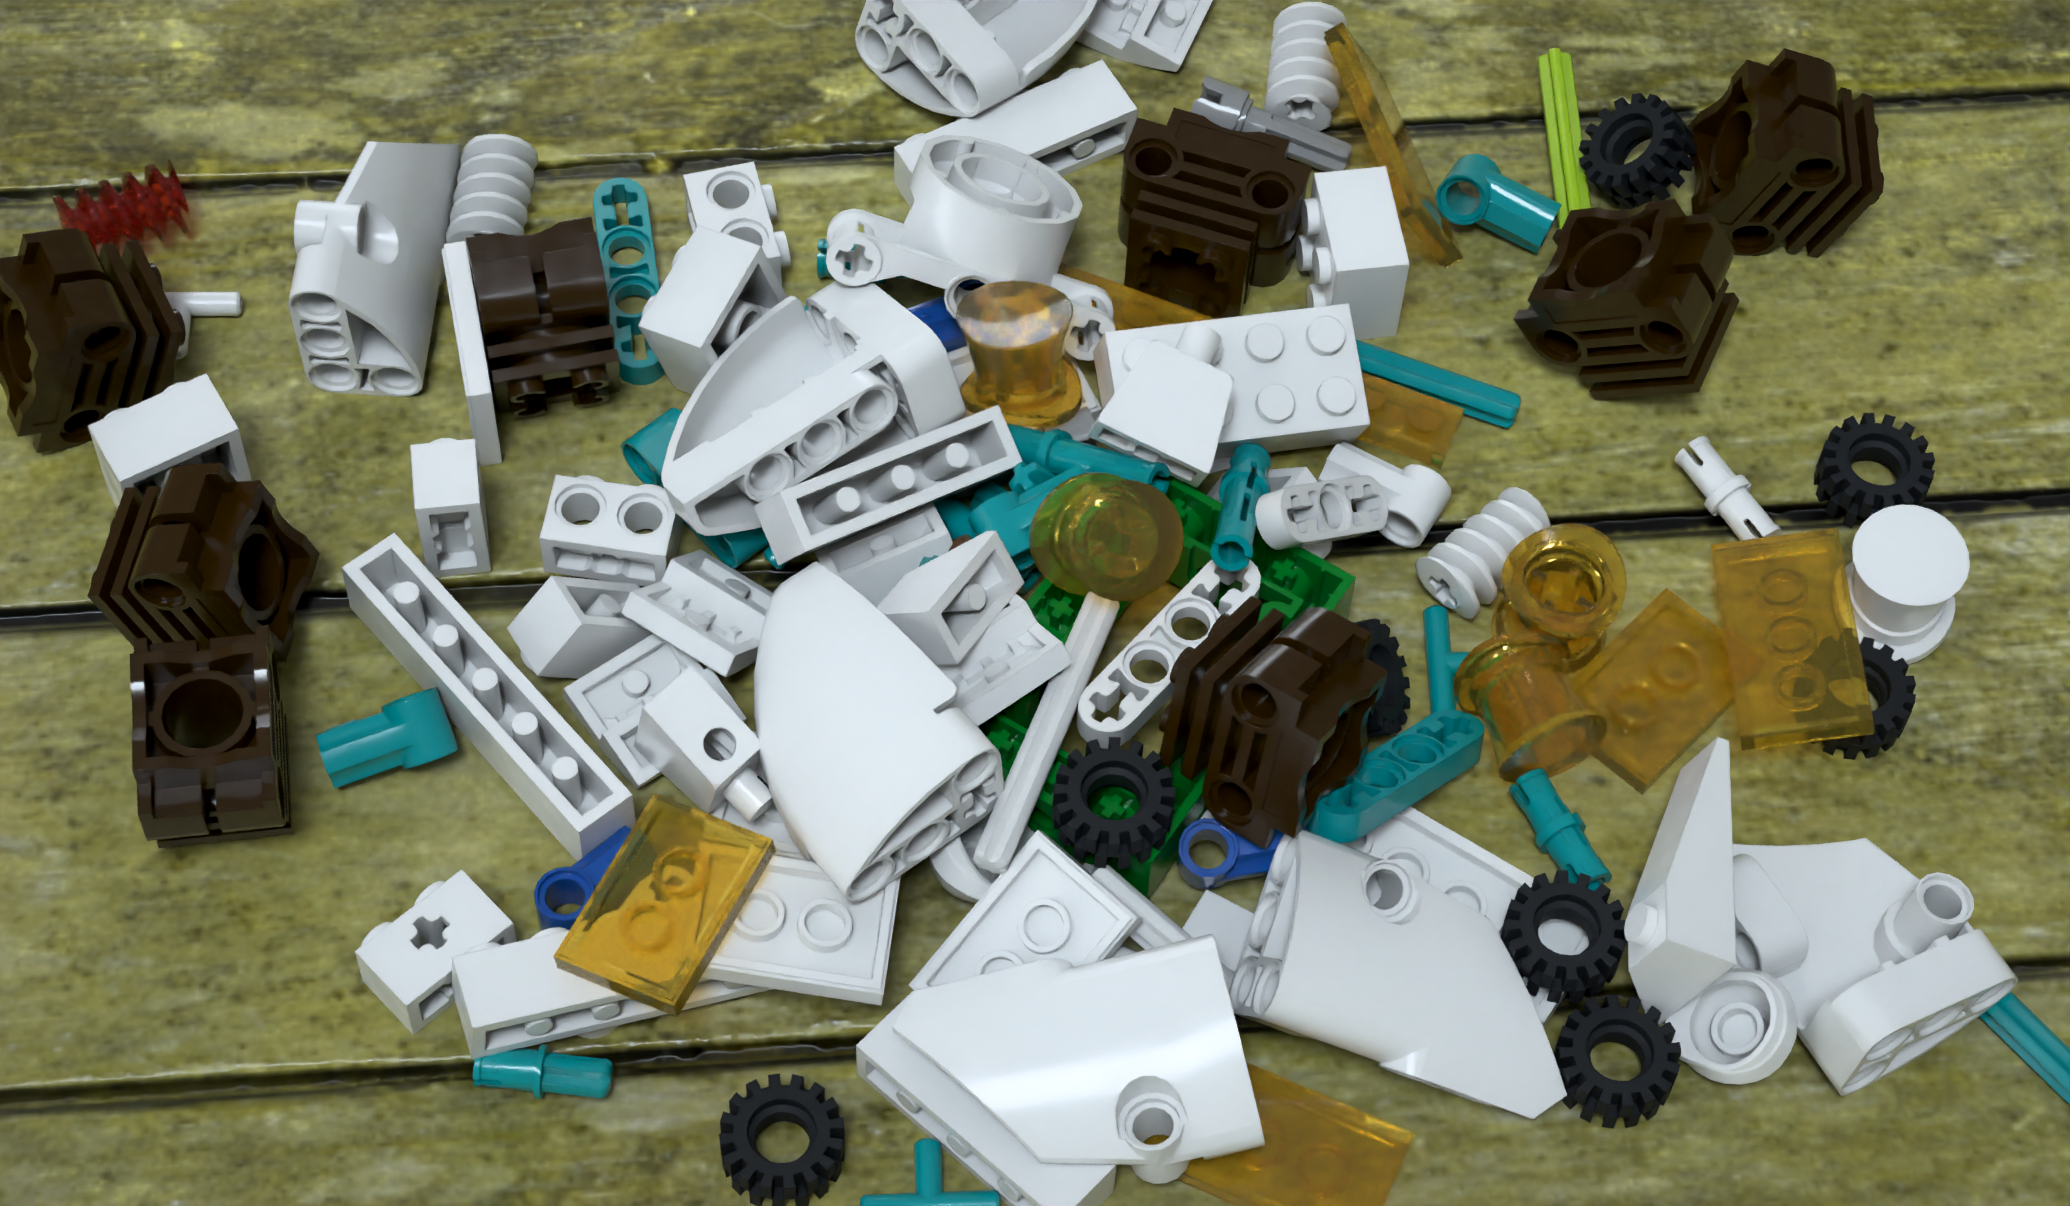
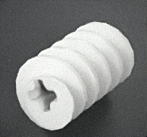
(1301, 68)
(492, 187)
(1471, 559)

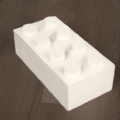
(1290, 370)

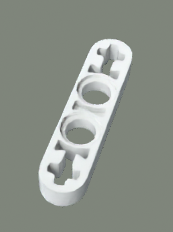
(1162, 645)

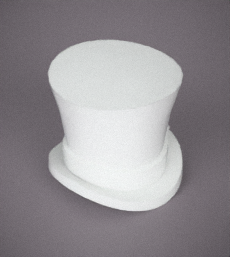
(1906, 579)

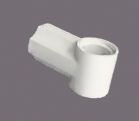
(1412, 494)

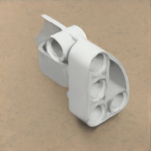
(374, 270)
(1865, 952)
(1393, 980)
(1099, 1056)

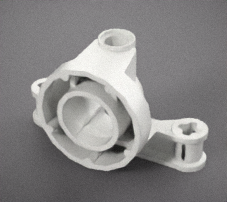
(980, 218)

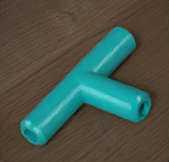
(1441, 662)
(930, 1184)

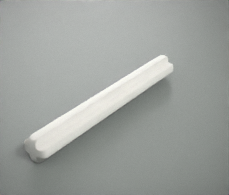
(1045, 736)

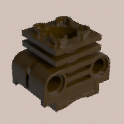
(1786, 156)
(1208, 212)
(1634, 299)
(545, 317)
(81, 334)
(202, 561)
(1272, 715)
(210, 740)

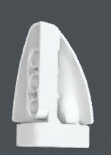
(966, 52)
(803, 400)
(862, 737)

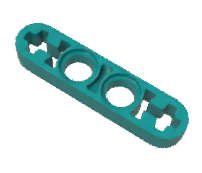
(630, 279)
(1400, 775)

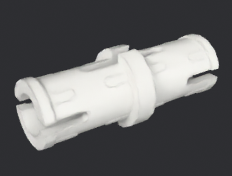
(1725, 491)

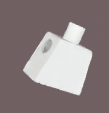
(1171, 406)
(703, 747)

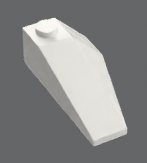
(1684, 903)

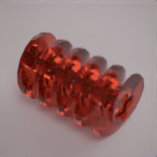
(129, 211)

